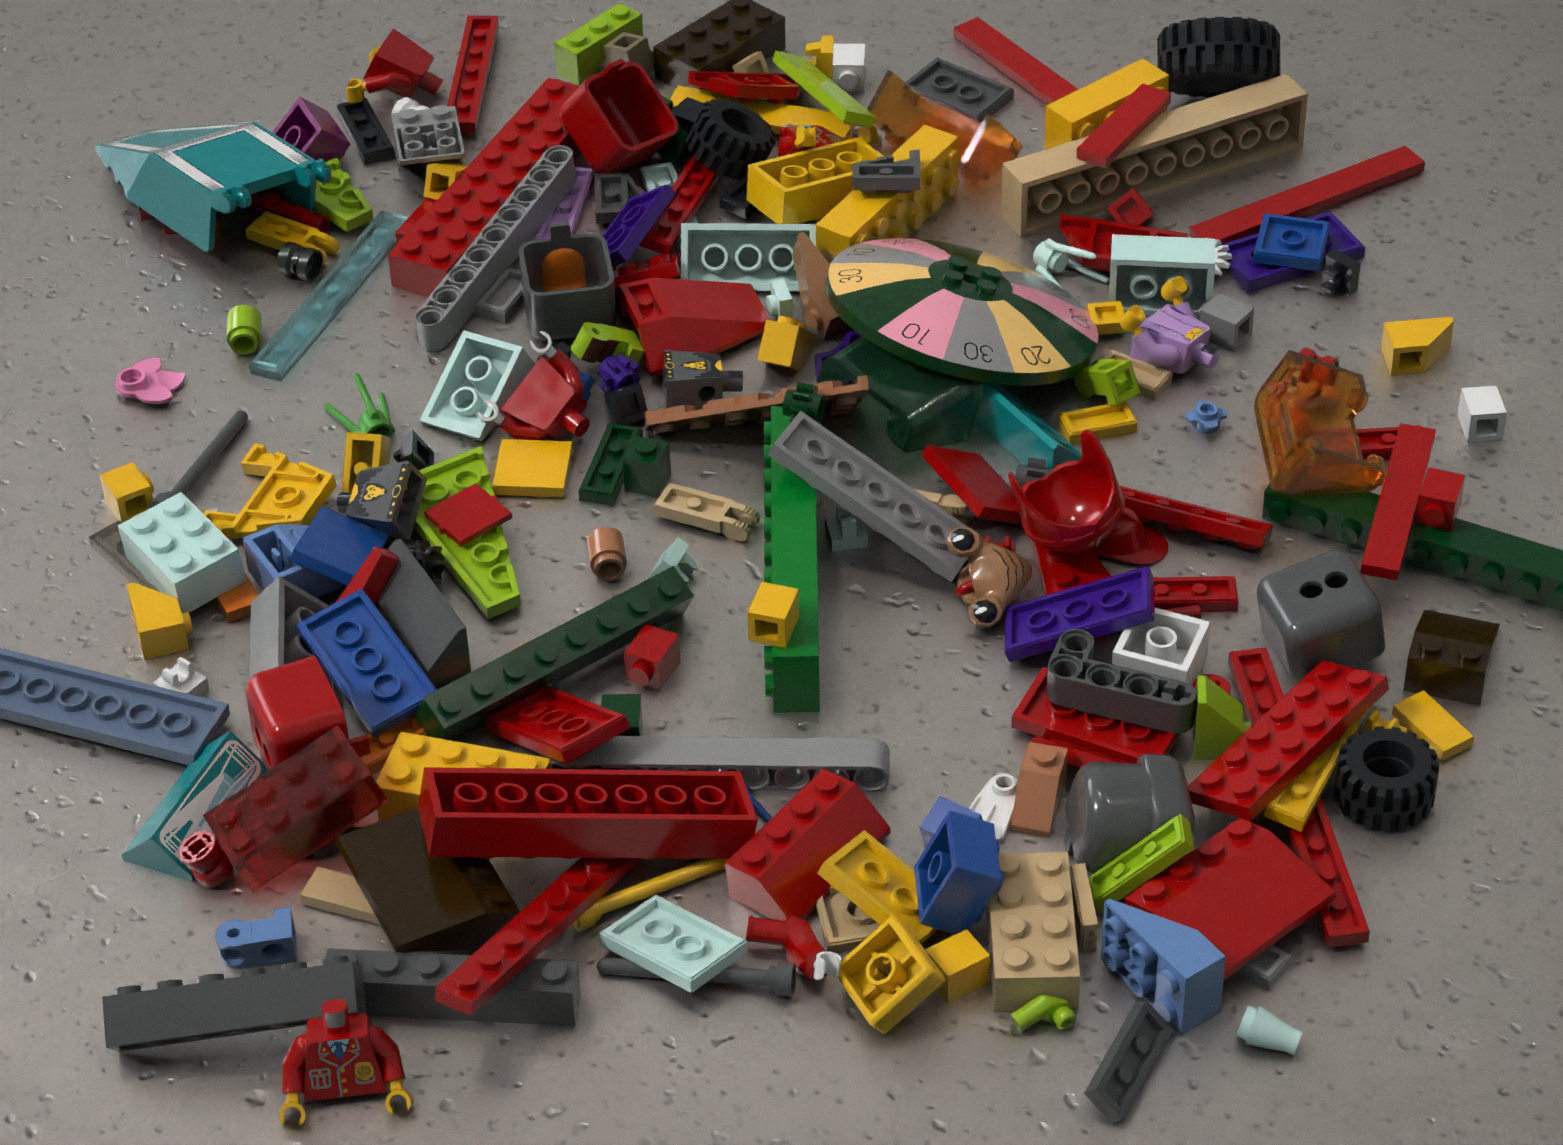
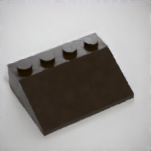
(422, 898)

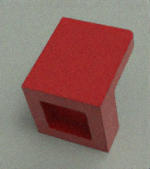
(1131, 209)

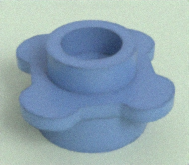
(1206, 417)

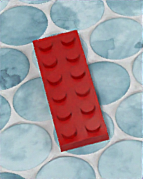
(1287, 740)

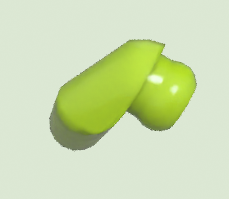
(1045, 1008)

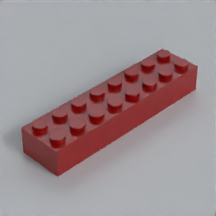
(584, 813)

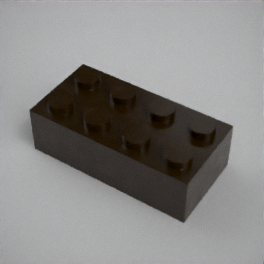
(719, 41)

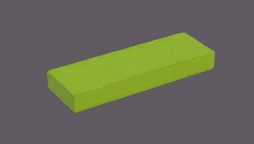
(1141, 862)

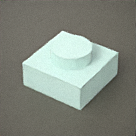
(780, 301)

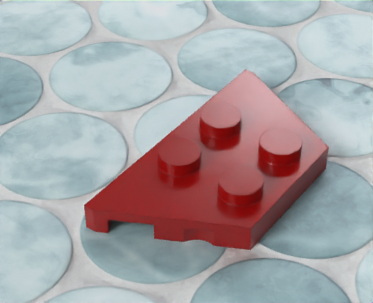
(748, 86)
(1096, 237)

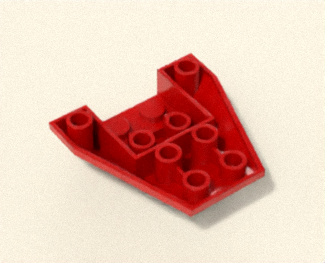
(689, 316)

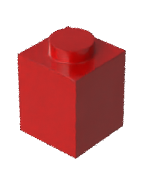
(1440, 499)
(652, 657)

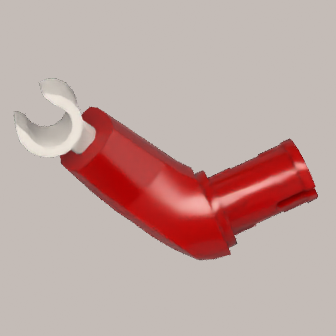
(799, 942)

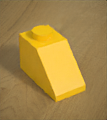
(362, 453)
(158, 622)

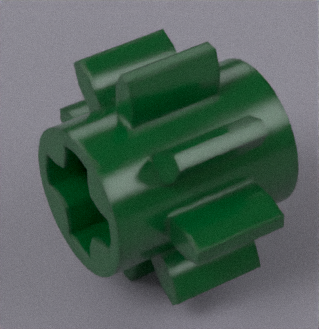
(805, 400)

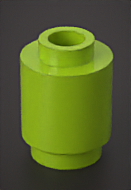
(244, 329)

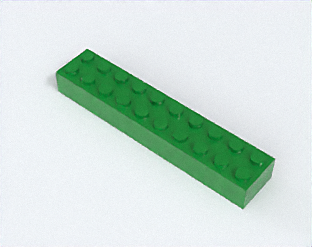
(791, 562)

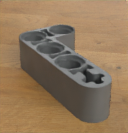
(1116, 691)

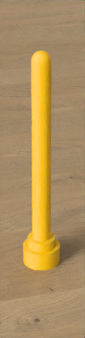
(647, 889)

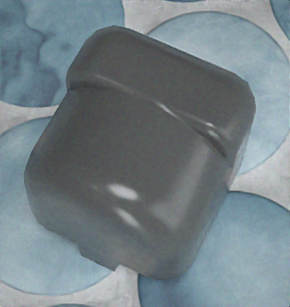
(1121, 804)

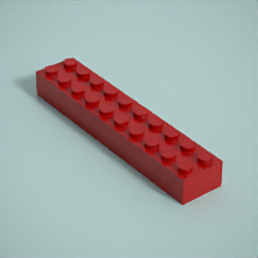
(480, 190)

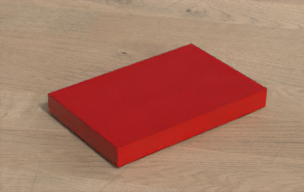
(974, 483)

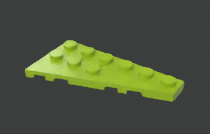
(484, 563)

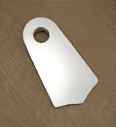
(997, 804)

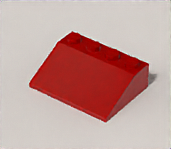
(1237, 892)

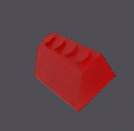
(781, 861)

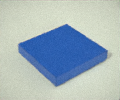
(1291, 242)

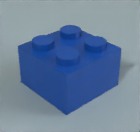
(958, 873)

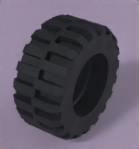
(1218, 54)

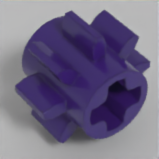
(617, 372)

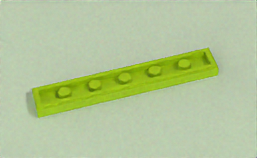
(823, 89)

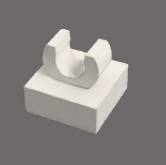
(183, 679)

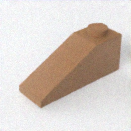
(811, 276)

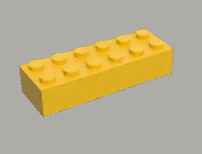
(893, 214)

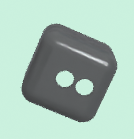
(1320, 614)

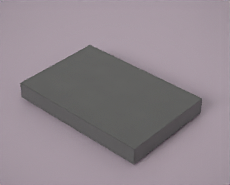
(960, 89)

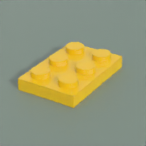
(876, 882)

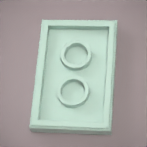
(673, 943)

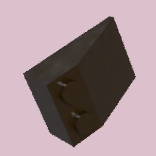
(1450, 657)

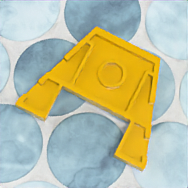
(286, 495)

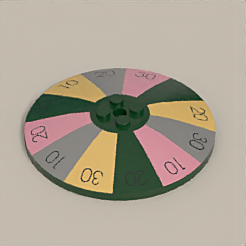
(961, 311)

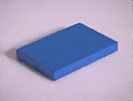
(336, 545)

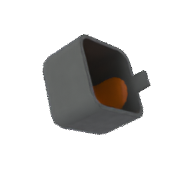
(566, 283)

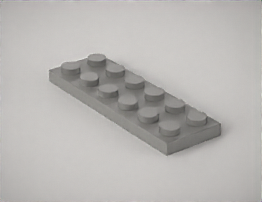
(869, 493)

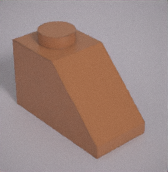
(1039, 789)

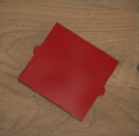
(468, 514)

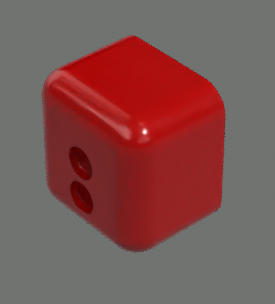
(618, 118)
(292, 709)

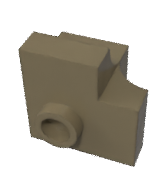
(630, 49)

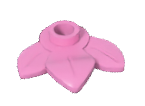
(148, 382)

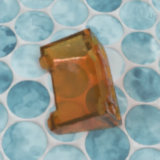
(1310, 429)

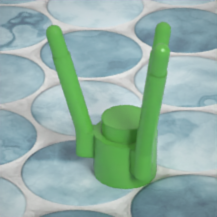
(371, 420)

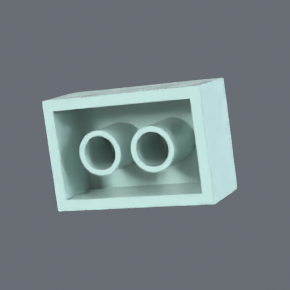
(1147, 262)
(182, 552)

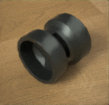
(304, 262)

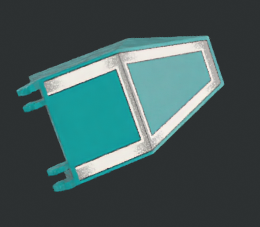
(203, 169)

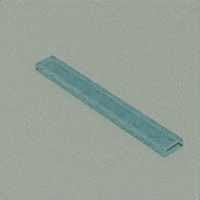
(328, 298)

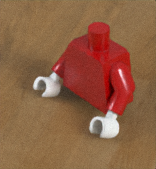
(545, 401)

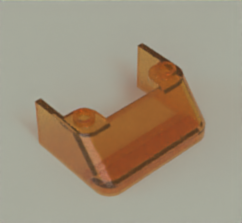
(902, 112)

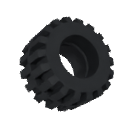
(729, 138)
(1386, 778)

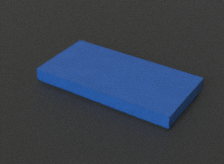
(366, 662)

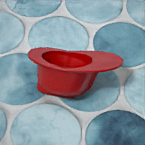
(1133, 542)

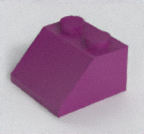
(312, 131)

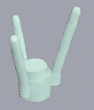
(1052, 258)

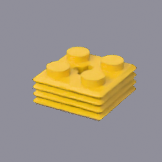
(890, 997)

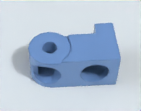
(258, 941)

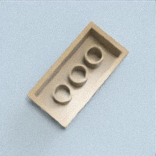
(1033, 931)

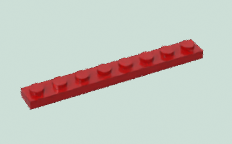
(530, 933)

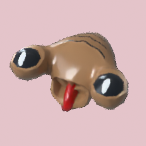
(990, 578)

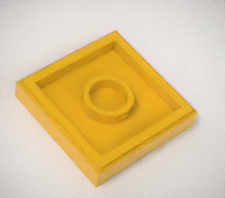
(532, 468)

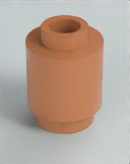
(606, 553)

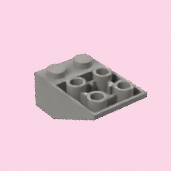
(427, 135)

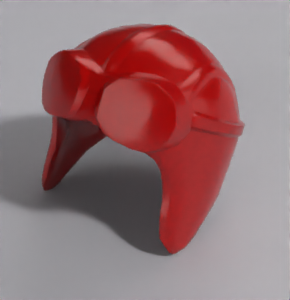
(1074, 503)

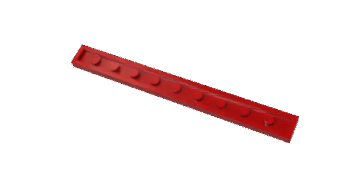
(1316, 845)

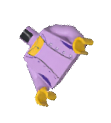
(1171, 335)

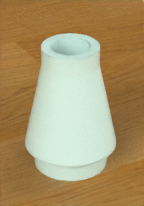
(1267, 1031)

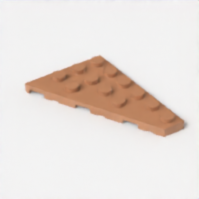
(737, 410)

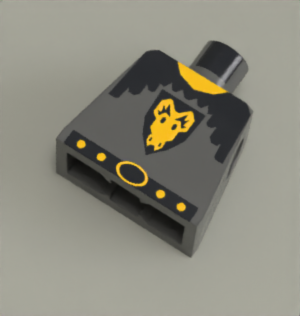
(696, 378)
(386, 498)

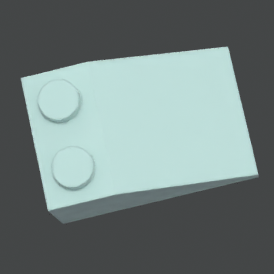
(475, 372)

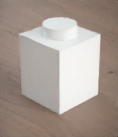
(849, 66)
(1481, 414)

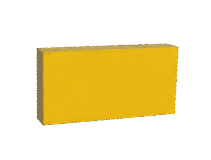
(1102, 420)
(1434, 724)

